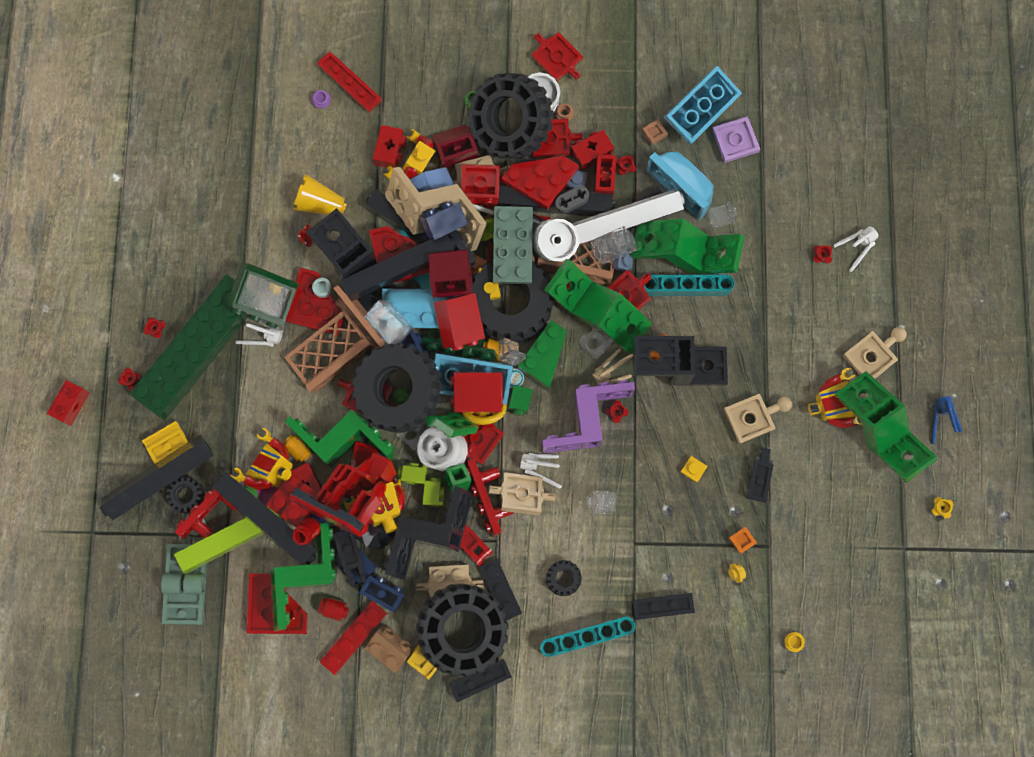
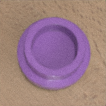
(321, 99)

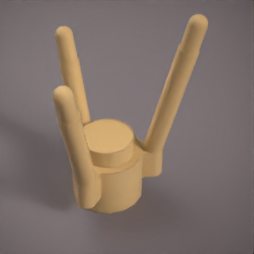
(603, 374)

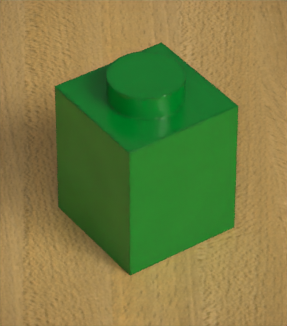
(520, 400)
(457, 477)

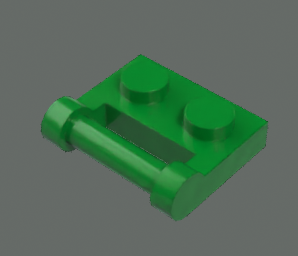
(452, 424)

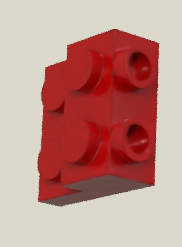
(481, 184)
(285, 506)

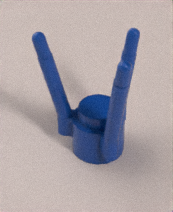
(944, 406)

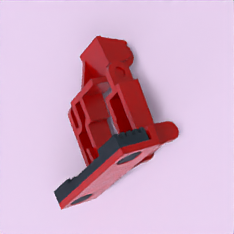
(341, 480)

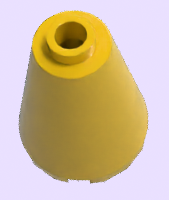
(317, 198)

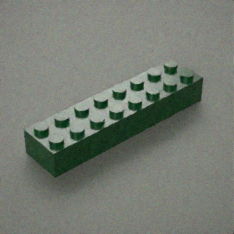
(189, 352)

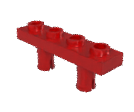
(485, 507)
(198, 513)

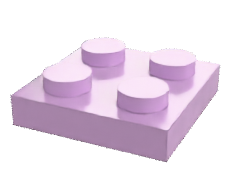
(736, 139)

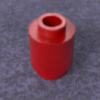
(306, 531)
(333, 609)

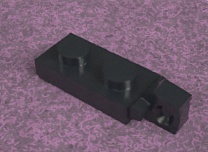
(760, 477)

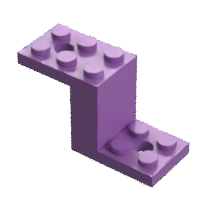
(588, 416)

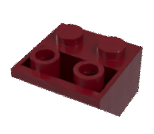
(455, 146)
(450, 273)

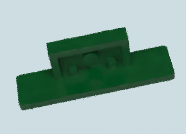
(467, 351)

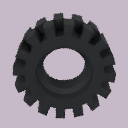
(173, 494)
(555, 569)

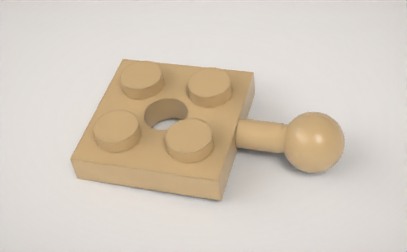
(873, 344)
(757, 408)

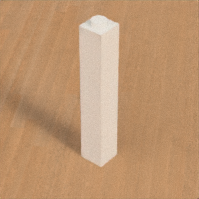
(629, 215)

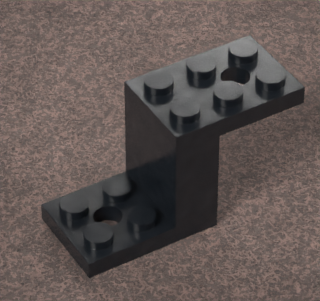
(347, 252)
(680, 361)
(428, 533)

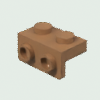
(389, 648)

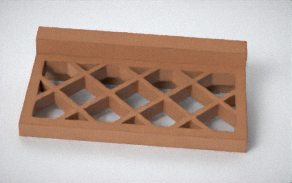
(596, 274)
(357, 313)
(341, 362)

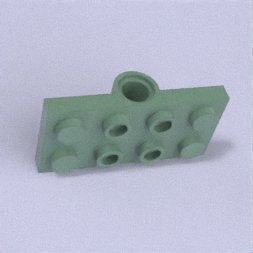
(512, 245)
(182, 592)

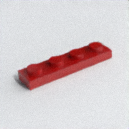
(349, 82)
(353, 637)

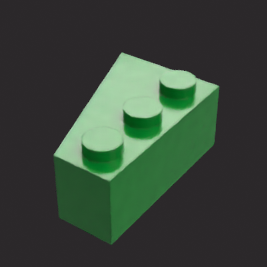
(544, 356)

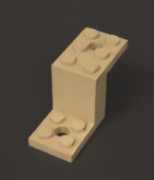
(412, 204)

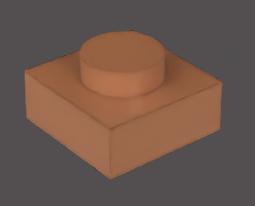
(654, 132)

